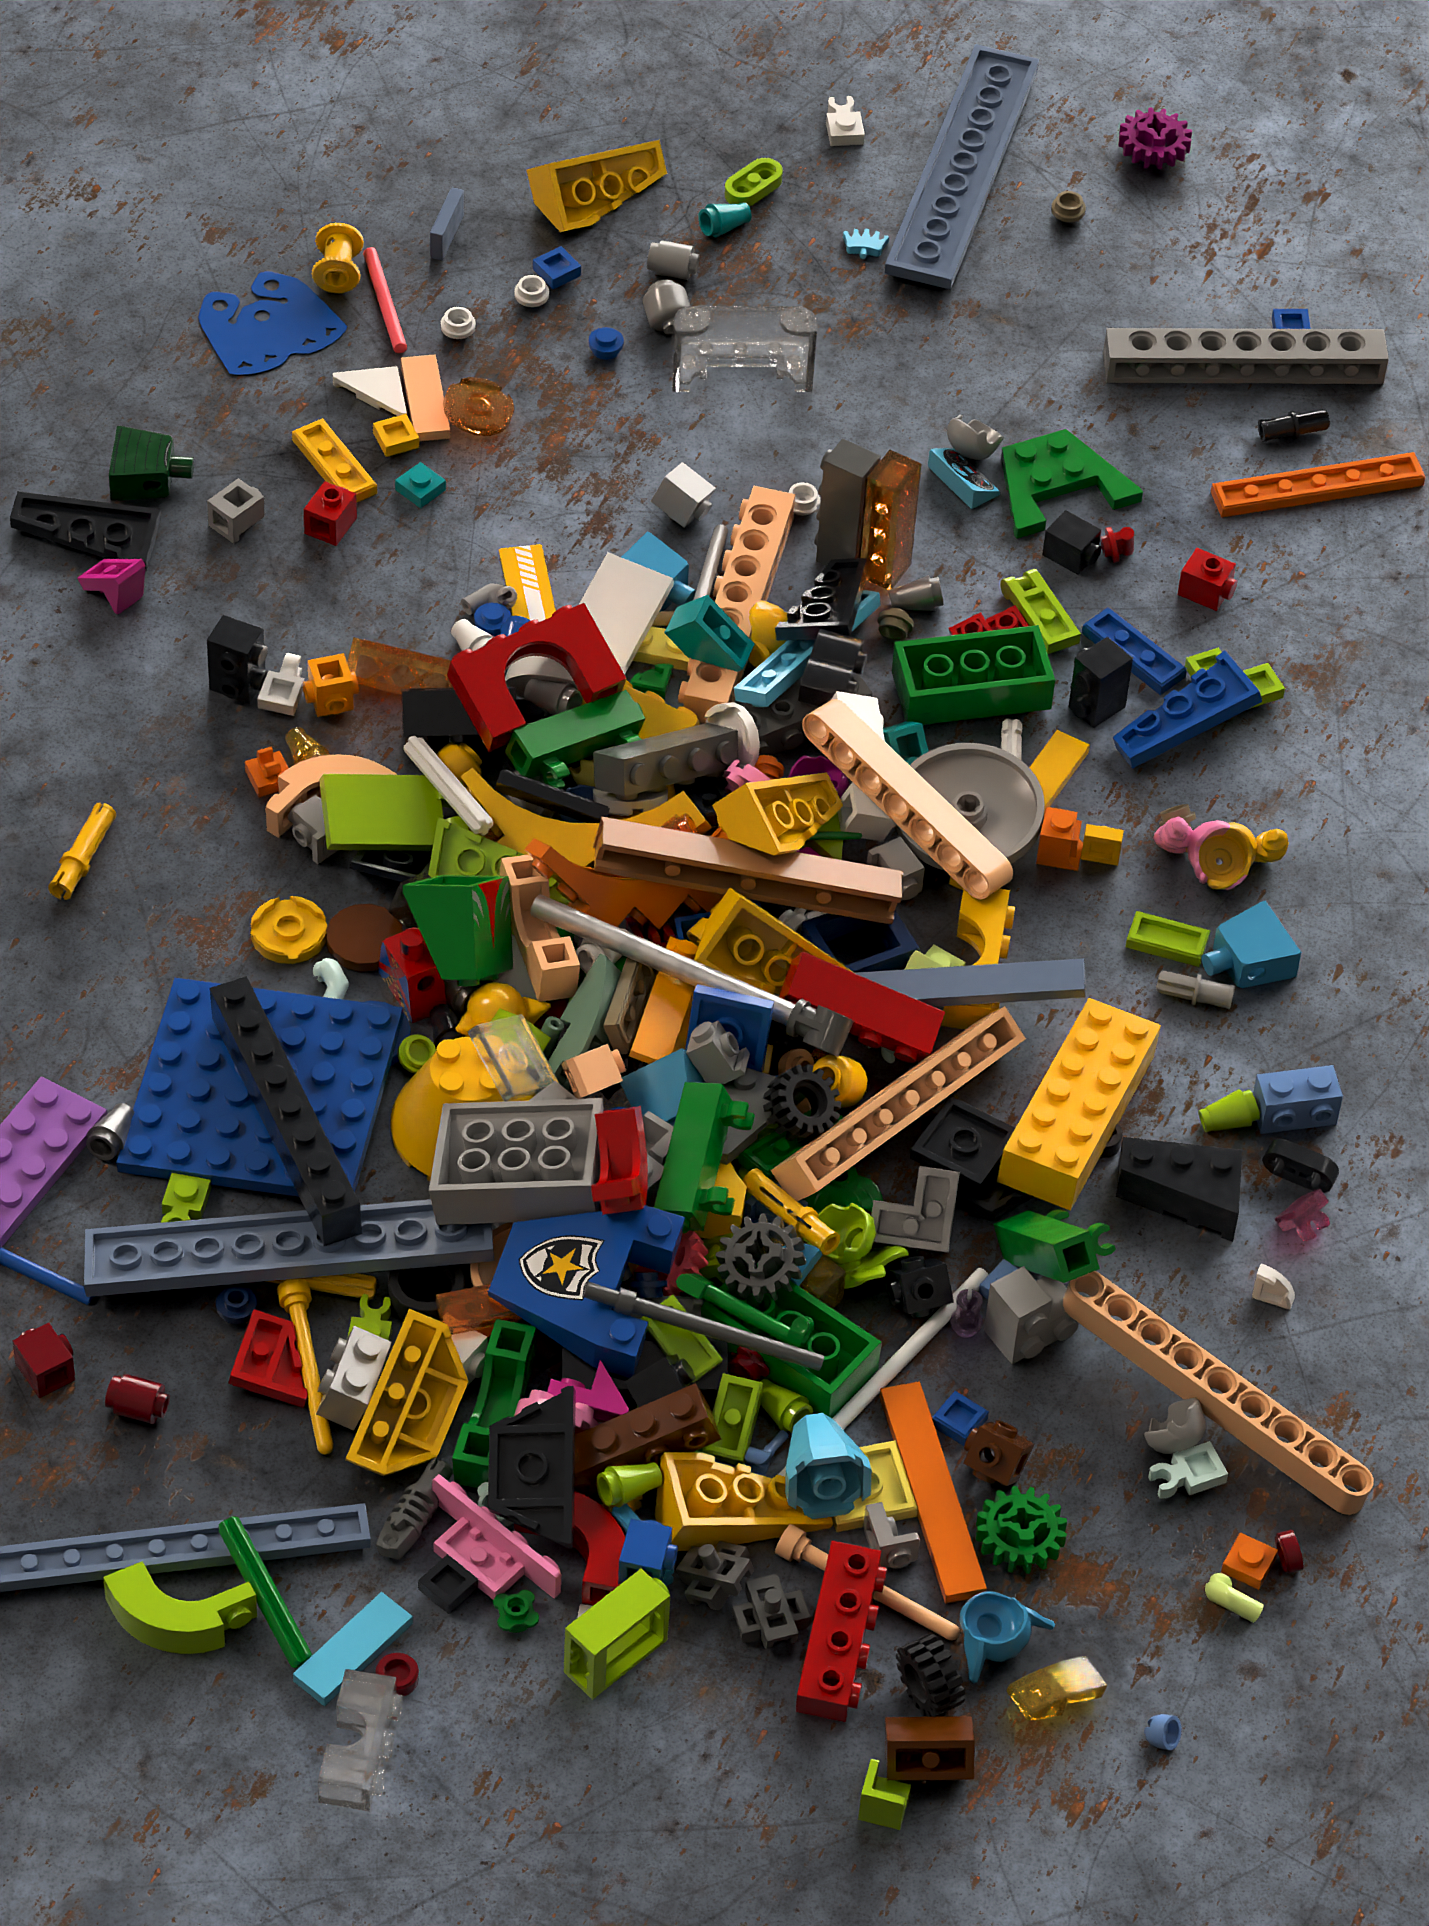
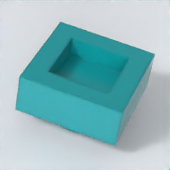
(420, 485)

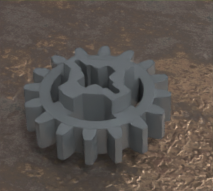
(773, 1268)

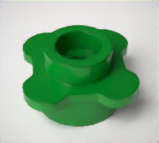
(516, 1621)

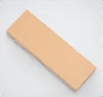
(425, 397)

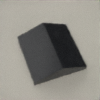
(392, 864)

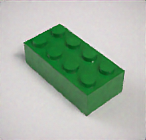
(973, 675)
(848, 1350)

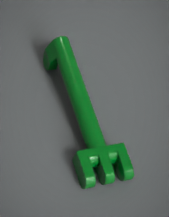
(705, 1289)

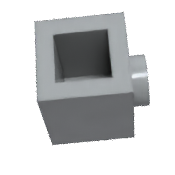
(684, 495)

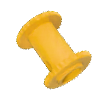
(336, 270)

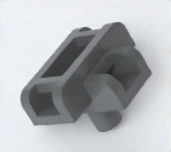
(772, 1606)

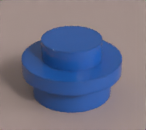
(606, 343)
(490, 617)

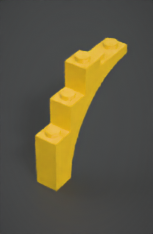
(569, 839)

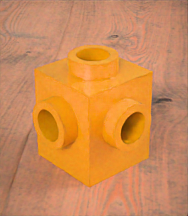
(330, 685)

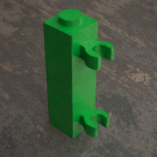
(574, 735)
(696, 1153)
(1050, 1245)

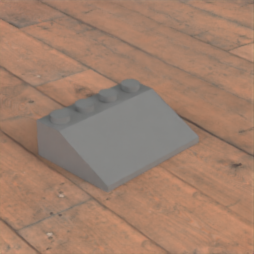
(515, 1161)

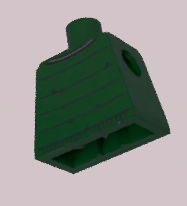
(145, 465)

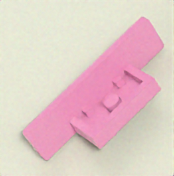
(489, 1547)

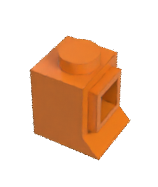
(1060, 839)

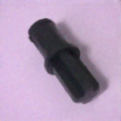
(1293, 425)

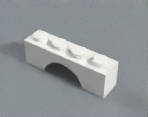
(858, 810)

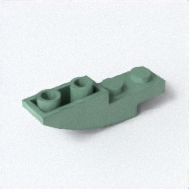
(586, 1016)

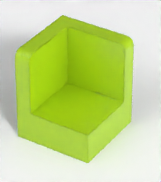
(883, 1800)

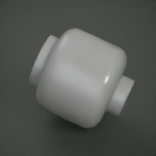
(662, 303)

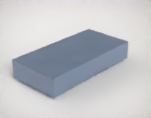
(446, 223)

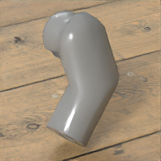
(489, 594)

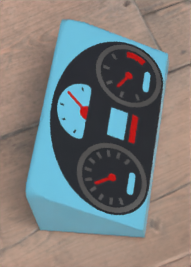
(961, 476)

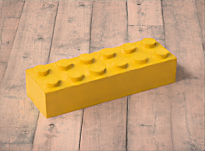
(1078, 1104)

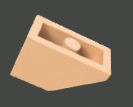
(594, 1070)

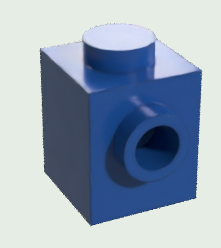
(647, 1547)

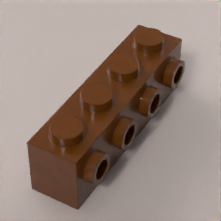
(642, 1435)

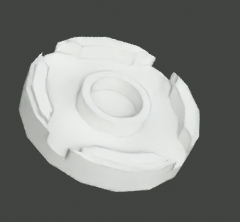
(737, 717)

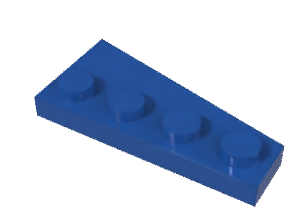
(1202, 704)

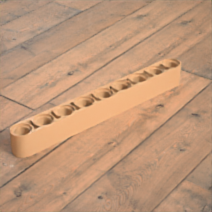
(1226, 1408)

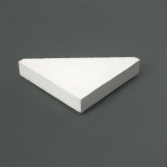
(375, 387)

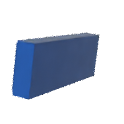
(1149, 661)

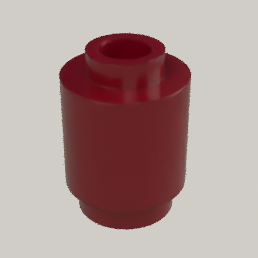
(137, 1398)

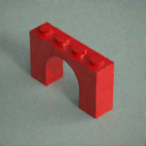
(565, 637)

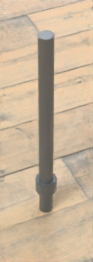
(625, 1302)

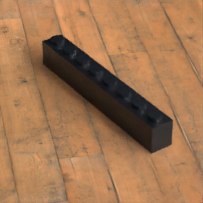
(286, 1111)

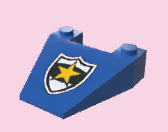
(553, 1259)

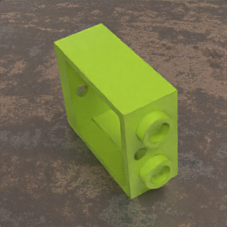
(617, 1633)

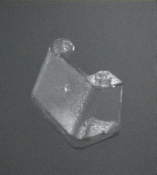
(743, 338)

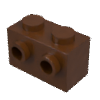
(929, 1748)

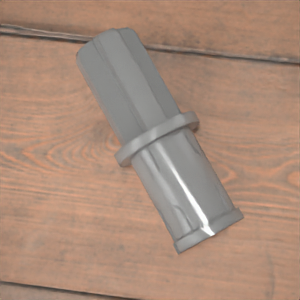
(1195, 989)

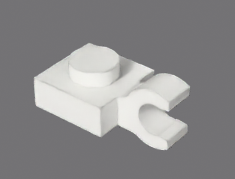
(283, 689)

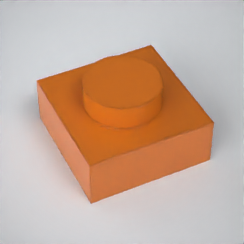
(1249, 1561)

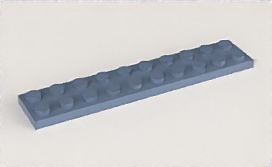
(962, 167)
(273, 1249)

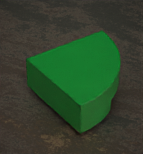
(654, 680)

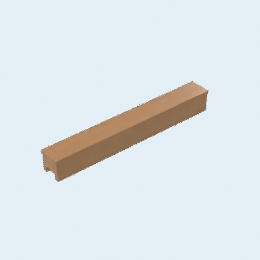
(720, 863)

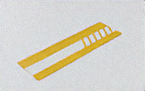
(527, 573)

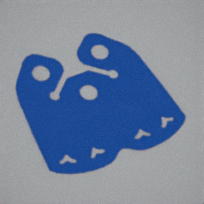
(281, 335)

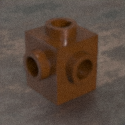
(997, 1452)

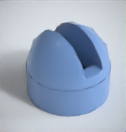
(1163, 1731)

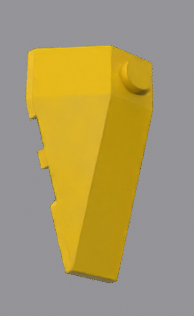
(723, 1503)

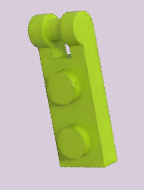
(1041, 608)

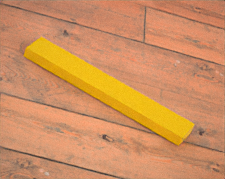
(1055, 767)

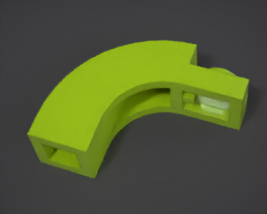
(175, 1623)

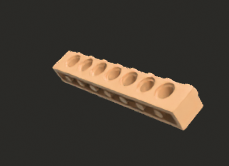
(746, 580)
(898, 1105)

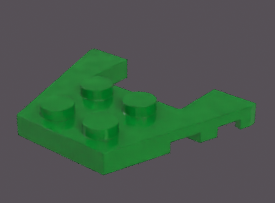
(1054, 467)

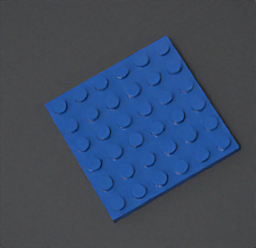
(200, 1117)

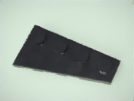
(88, 525)
(829, 604)

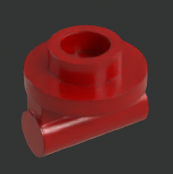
(1117, 543)

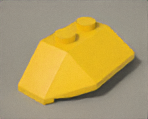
(411, 1400)

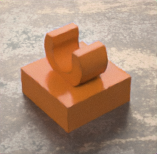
(264, 771)

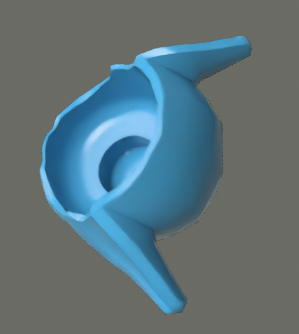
(996, 1629)

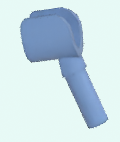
(760, 1459)

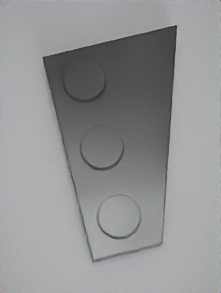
(749, 1089)

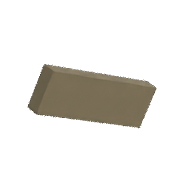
(628, 1004)

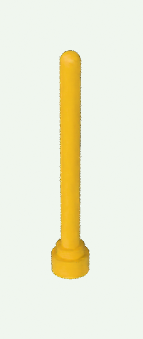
(295, 1297)

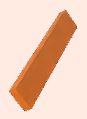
(1317, 484)
(933, 1492)

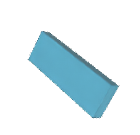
(352, 1647)

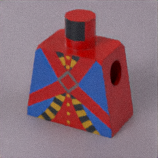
(405, 963)

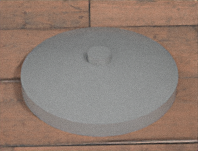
(989, 790)

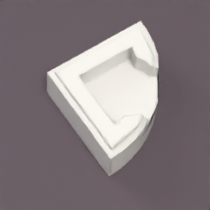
(1273, 1288)

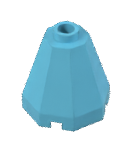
(825, 1468)

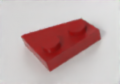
(269, 1360)

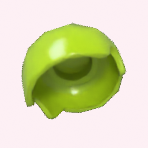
(855, 1231)

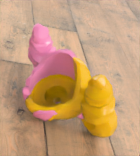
(1223, 841)

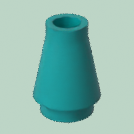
(722, 218)

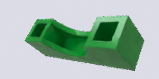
(503, 1383)

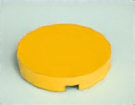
(289, 930)

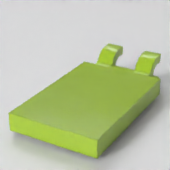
(381, 812)

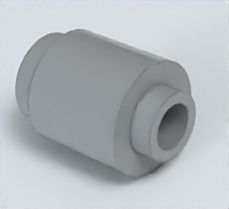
(673, 260)

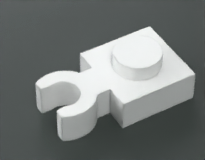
(843, 124)

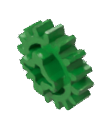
(1021, 1529)

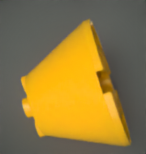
(449, 1076)

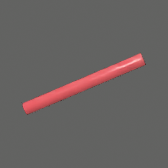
(385, 301)

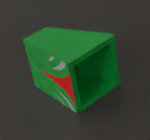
(464, 925)

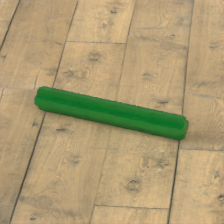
(266, 1593)

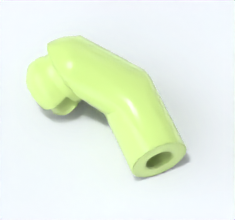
(1220, 1591)

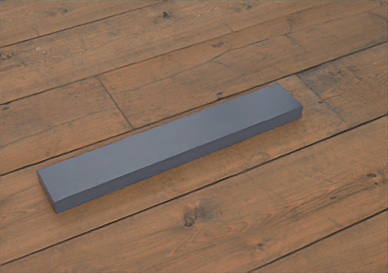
(988, 982)

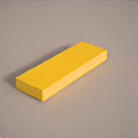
(333, 459)

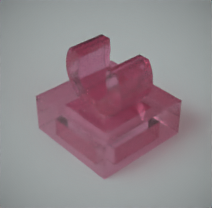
(1301, 1214)

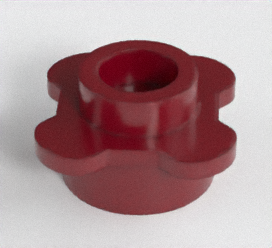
(747, 1364)

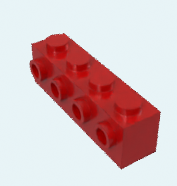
(878, 1012)
(839, 1632)

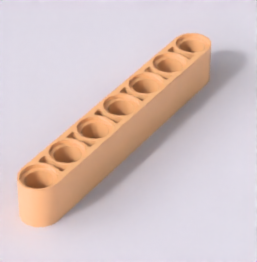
(907, 799)

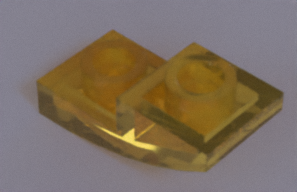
(1054, 1686)

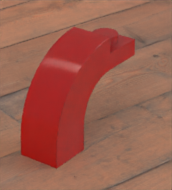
(622, 1161)
(599, 1542)

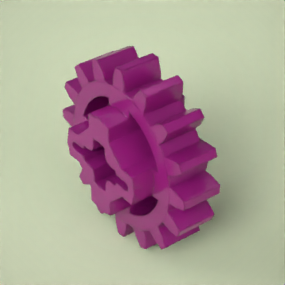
(1155, 138)

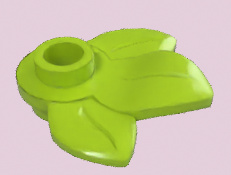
(871, 1265)

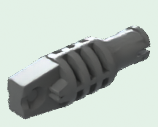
(412, 1512)

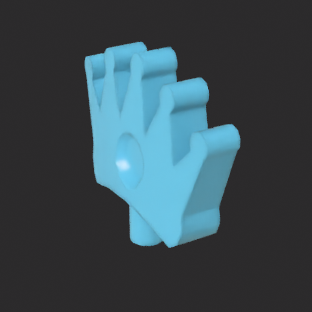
(865, 244)

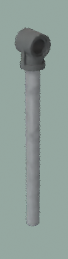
(818, 1026)

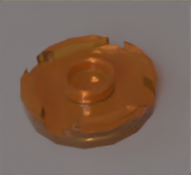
(478, 406)

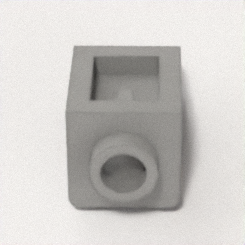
(883, 1536)

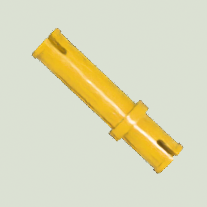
(76, 860)
(819, 1235)

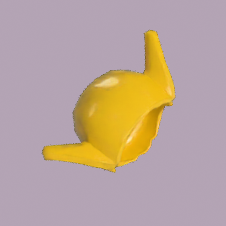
(763, 620)
(490, 997)

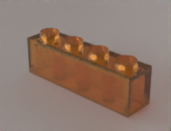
(890, 518)

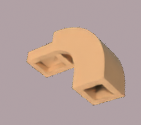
(302, 782)

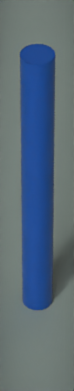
(44, 1276)

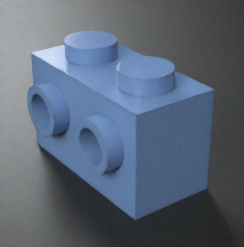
(1297, 1099)

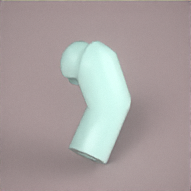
(333, 976)

